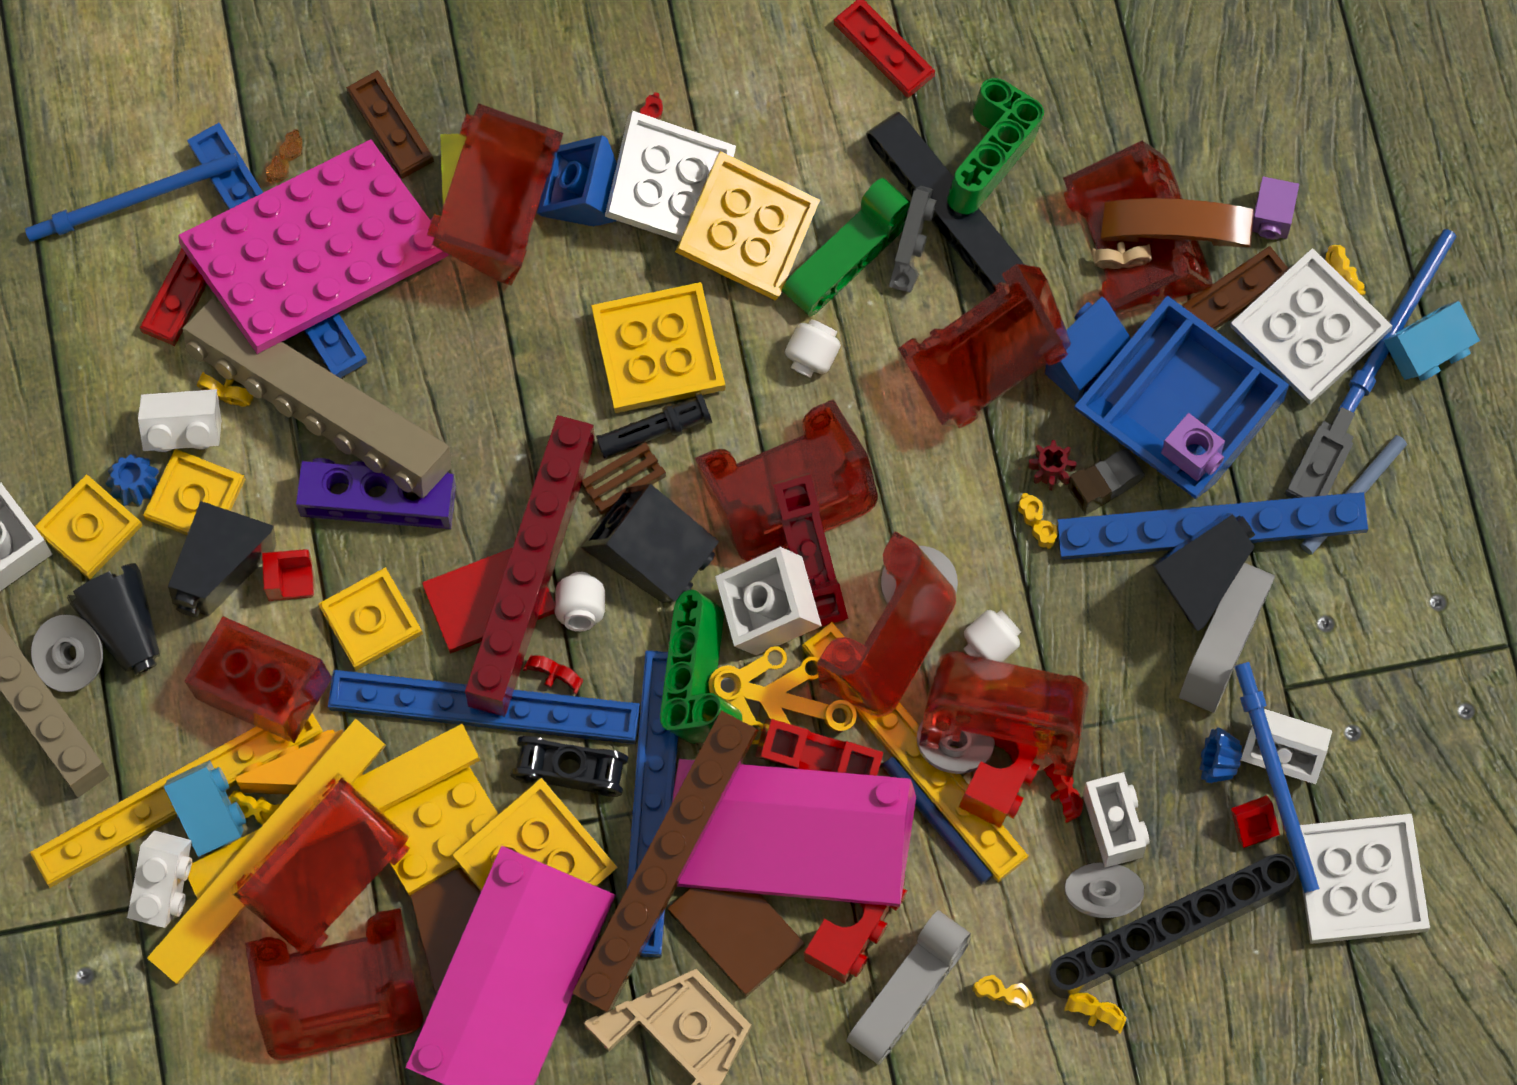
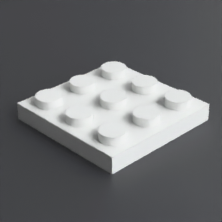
(660, 174)
(1311, 326)
(1365, 879)

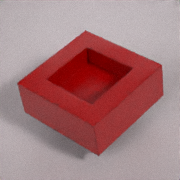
(1255, 821)

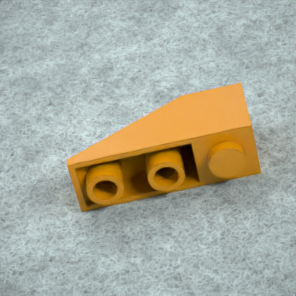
(289, 769)

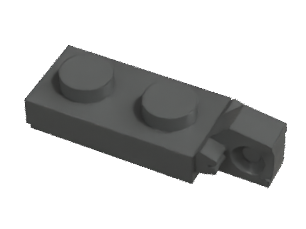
(912, 242)
(1322, 458)

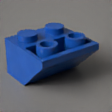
(1095, 342)

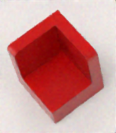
(288, 575)

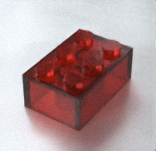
(258, 679)

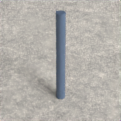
(1365, 481)

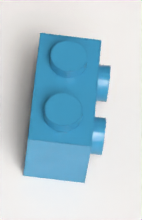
(1432, 341)
(205, 807)

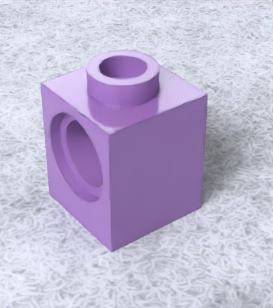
(1274, 208)
(1190, 432)

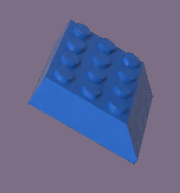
(1175, 370)

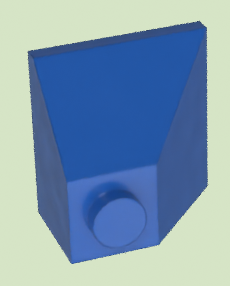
(580, 182)

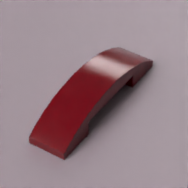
(806, 537)

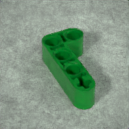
(1013, 127)
(850, 249)
(692, 657)

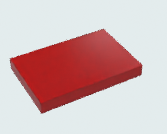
(466, 597)

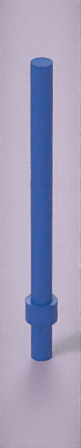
(64, 222)
(1364, 380)
(1253, 704)

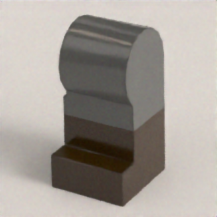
(1105, 480)

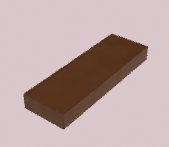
(390, 124)
(1237, 289)

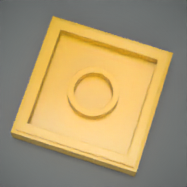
(187, 483)
(88, 526)
(370, 619)

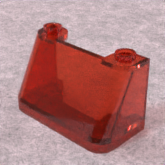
(495, 192)
(1175, 266)
(989, 347)
(746, 493)
(883, 668)
(1007, 705)
(321, 865)
(338, 993)

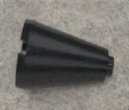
(120, 617)

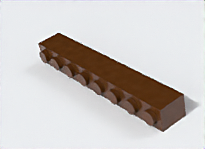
(665, 861)

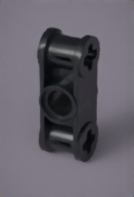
(590, 775)

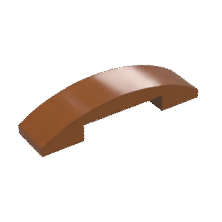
(1177, 220)

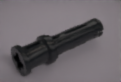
(671, 420)

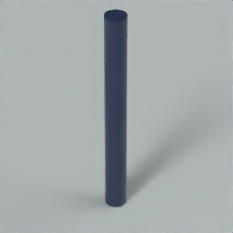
(942, 825)

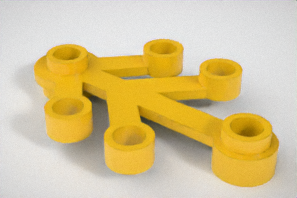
(774, 695)

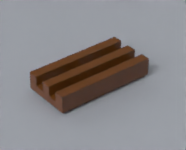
(617, 465)

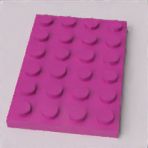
(312, 246)

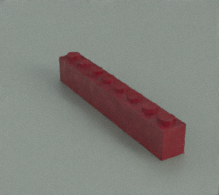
(530, 566)

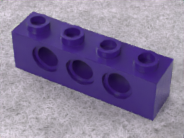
(354, 504)

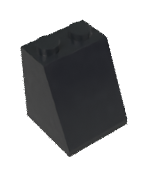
(651, 543)
(217, 558)
(1205, 566)

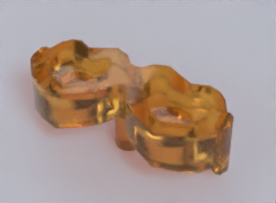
(288, 151)

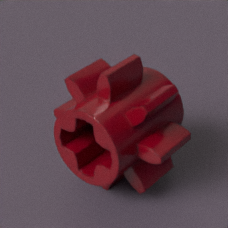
(1052, 474)

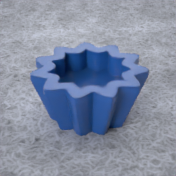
(132, 479)
(1220, 756)

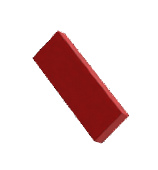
(884, 47)
(174, 301)

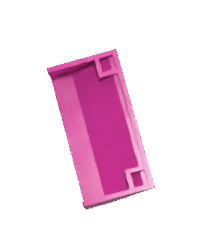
(806, 835)
(511, 975)

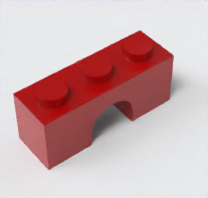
(810, 751)
(995, 790)
(841, 949)

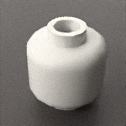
(812, 348)
(579, 601)
(992, 636)

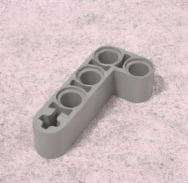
(1226, 638)
(910, 988)

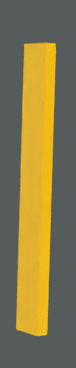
(899, 737)
(382, 786)
(152, 807)
(217, 905)

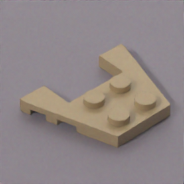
(686, 1020)

